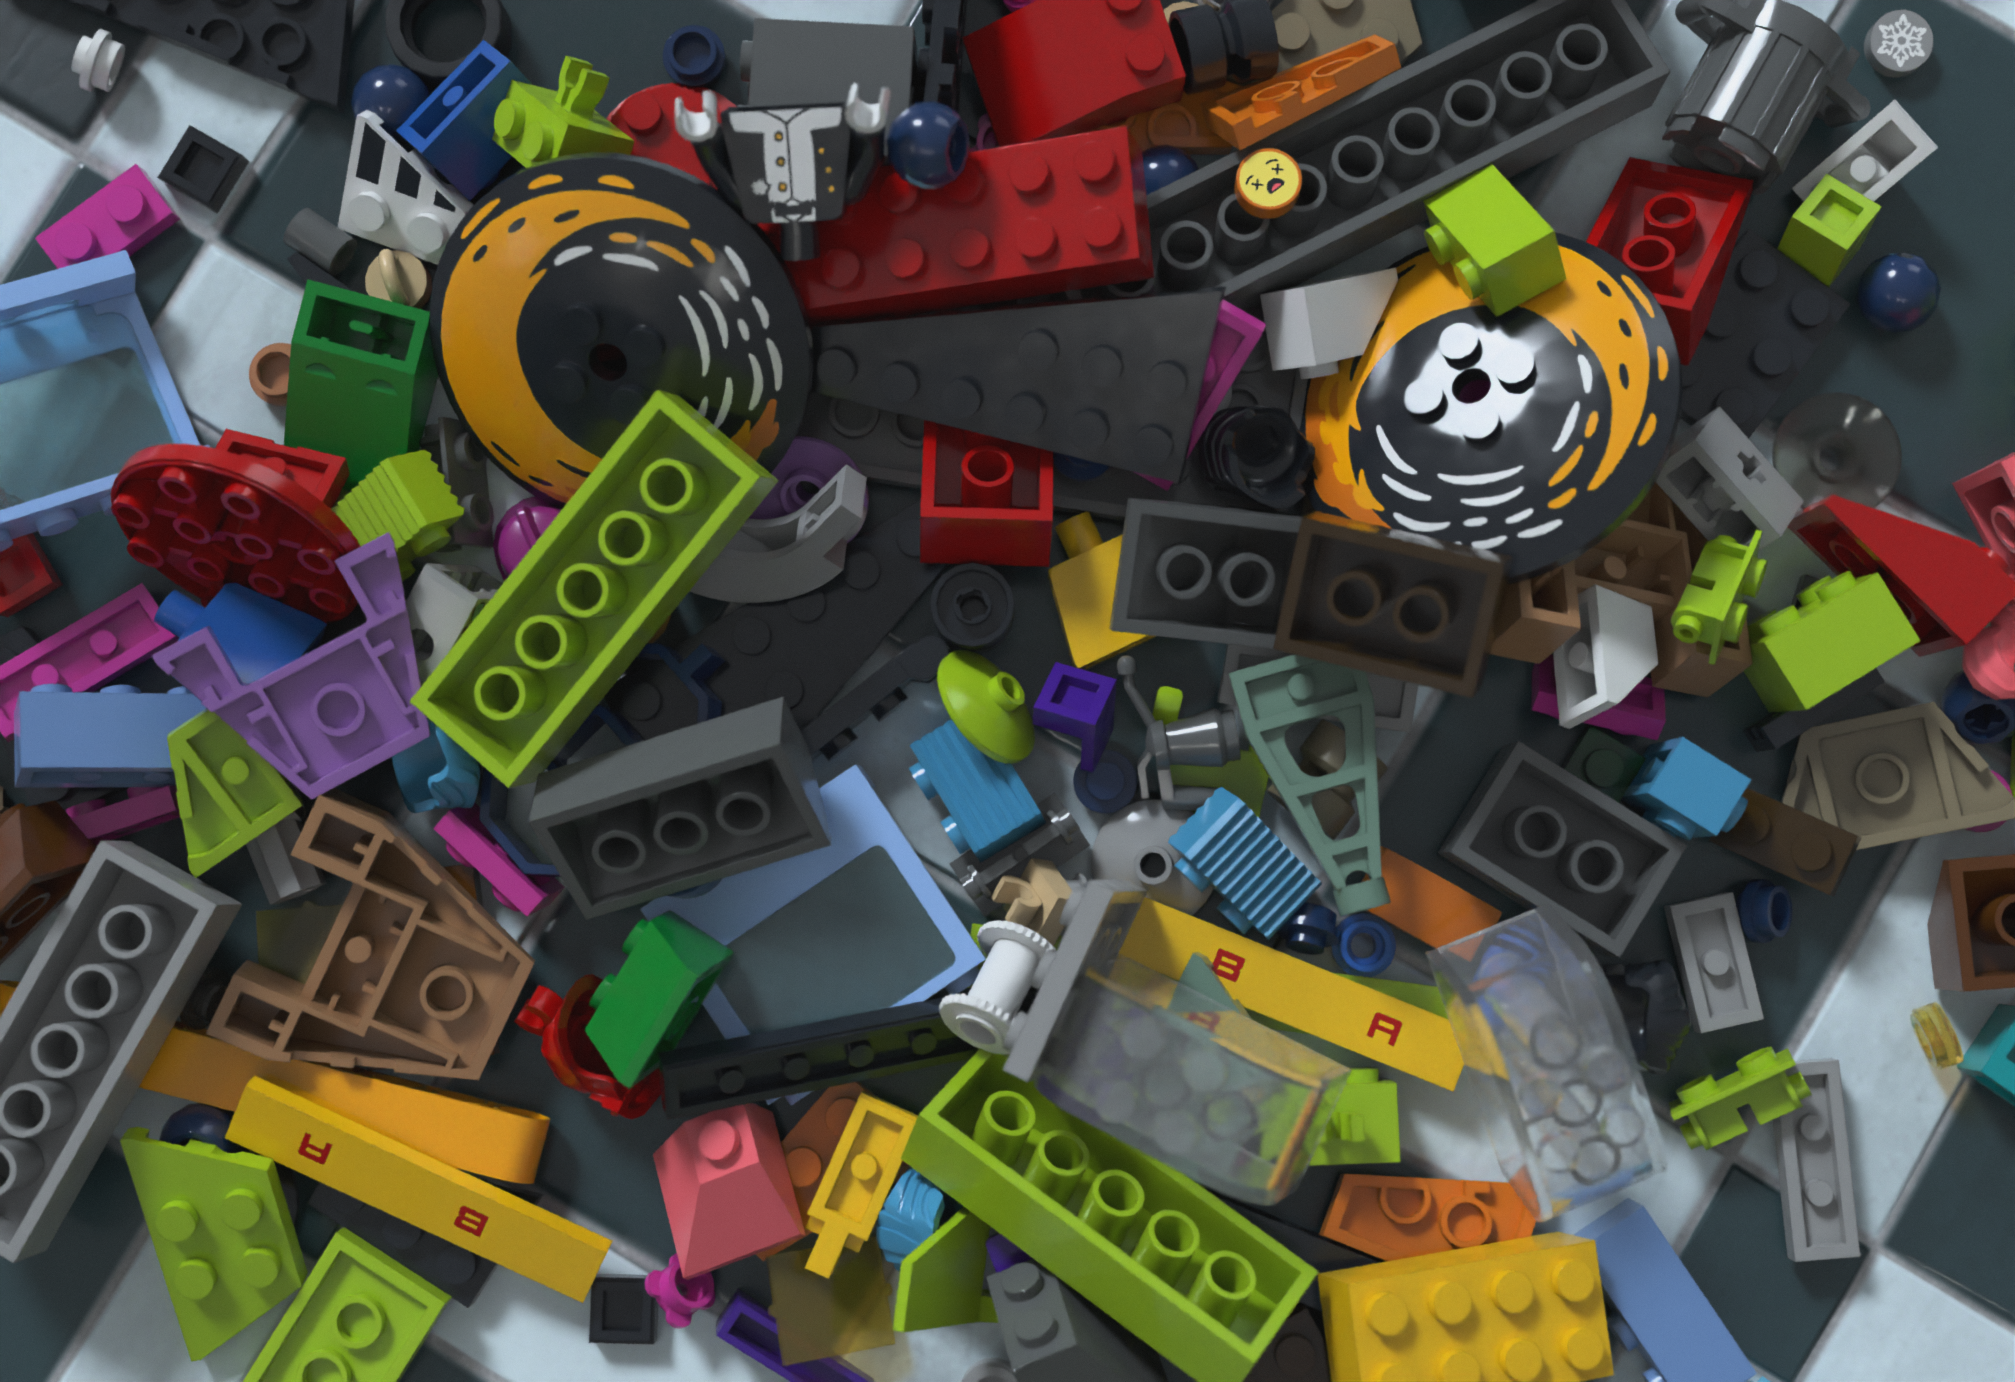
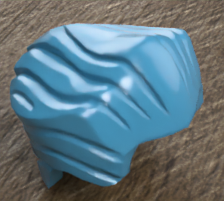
(436, 774)
(912, 1215)

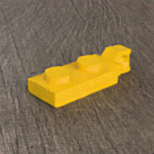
(857, 1180)

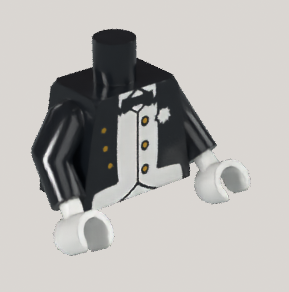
(790, 160)

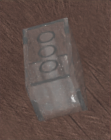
(1548, 1062)
(1190, 1081)

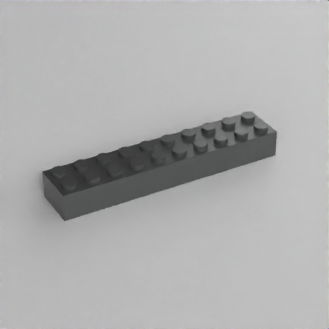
(1380, 152)

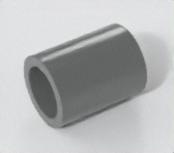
(320, 241)

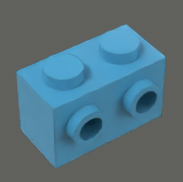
(1687, 790)

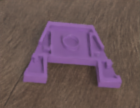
(333, 706)

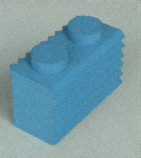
(983, 795)
(1243, 864)

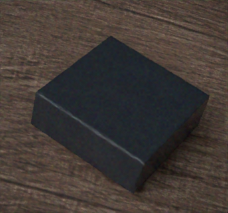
(203, 169)
(622, 1310)

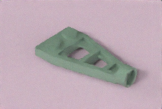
(1297, 691)

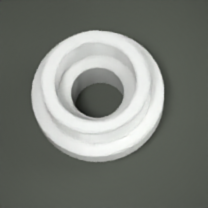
(98, 61)

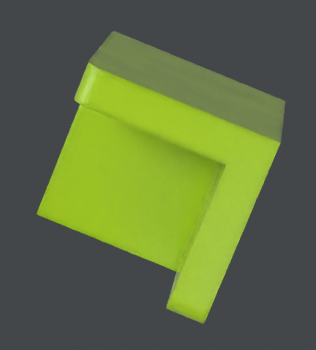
(1828, 229)

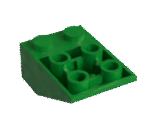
(358, 378)

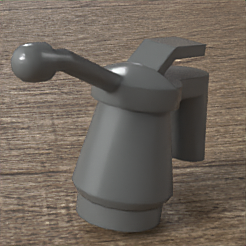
(1196, 740)

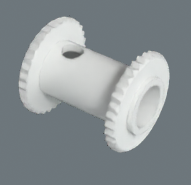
(1000, 987)

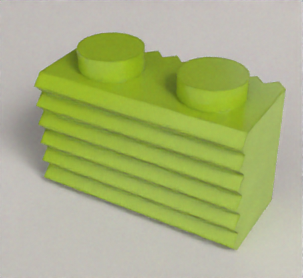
(408, 501)

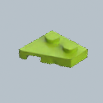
(223, 790)

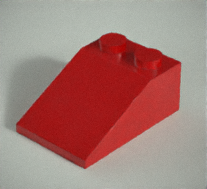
(1073, 66)
(1676, 236)
(984, 499)
(1938, 579)

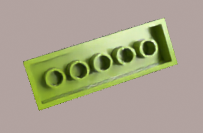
(593, 590)
(1109, 1221)

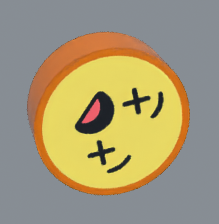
(1268, 183)

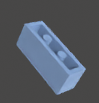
(96, 736)
(1659, 1303)

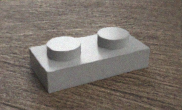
(1713, 962)

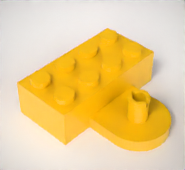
(1471, 1315)

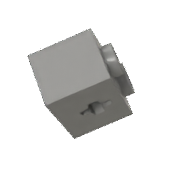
(1727, 483)

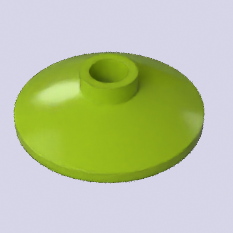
(986, 706)

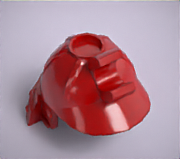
(574, 1055)

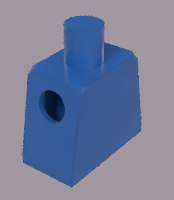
(251, 628)

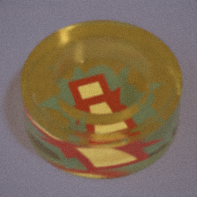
(1936, 1036)

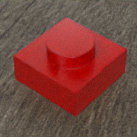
(24, 575)

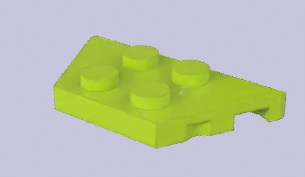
(216, 1233)

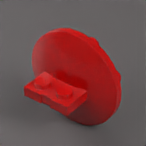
(240, 517)

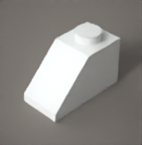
(1325, 320)
(1604, 656)

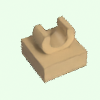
(1035, 898)

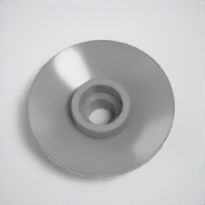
(1133, 834)

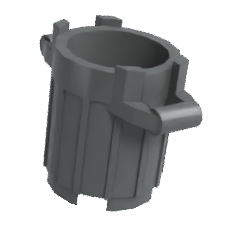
(1759, 87)

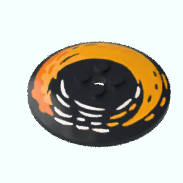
(623, 259)
(1552, 452)

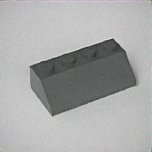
(681, 809)

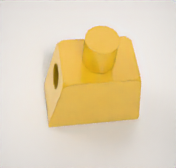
(1085, 593)

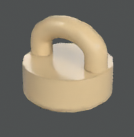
(399, 279)

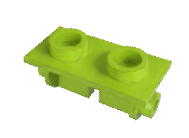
(1718, 613)
(1714, 1104)

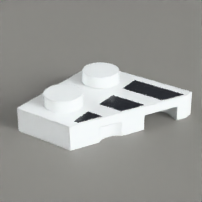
(397, 195)

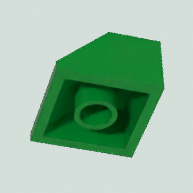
(654, 994)

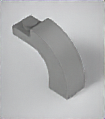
(789, 553)

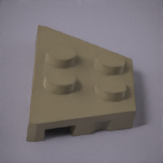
(1321, 26)
(1894, 777)

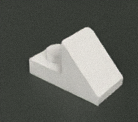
(1874, 155)

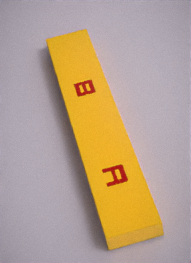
(1300, 993)
(417, 1188)

